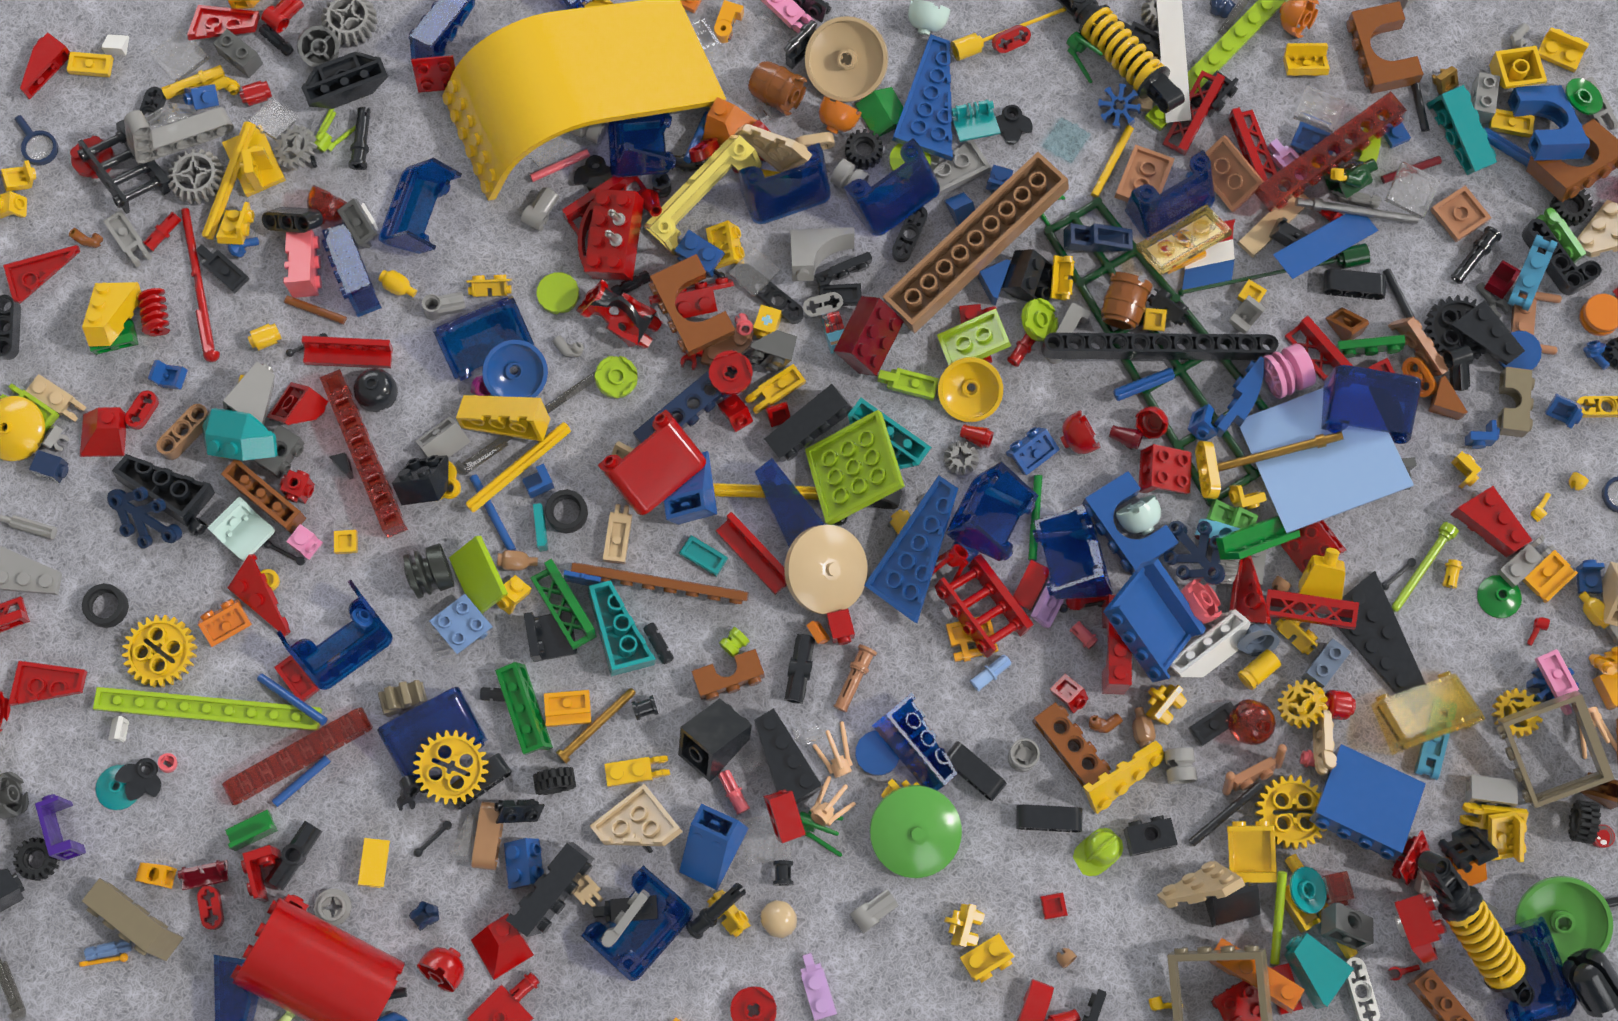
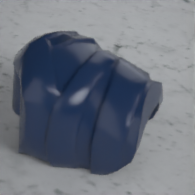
(1221, 7)
(424, 915)

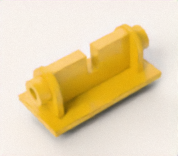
(498, 284)
(1062, 286)
(1304, 638)
(736, 919)

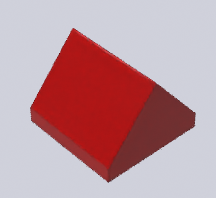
(778, 414)

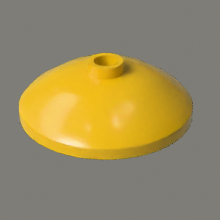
(968, 404)
(24, 428)

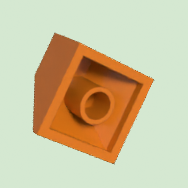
(724, 120)

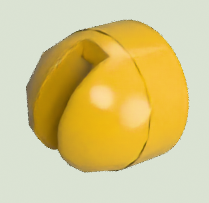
(1578, 481)

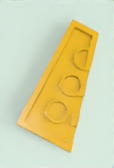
(1126, 774)

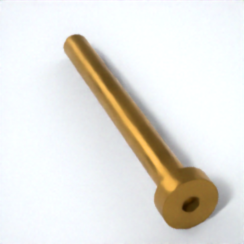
(593, 727)

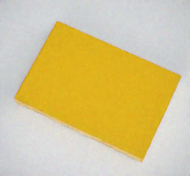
(270, 177)

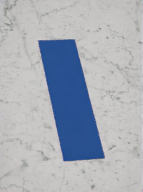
(1324, 243)

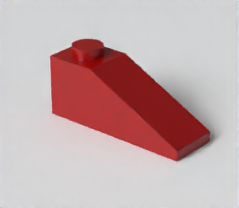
(44, 62)

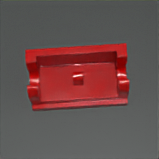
(784, 815)

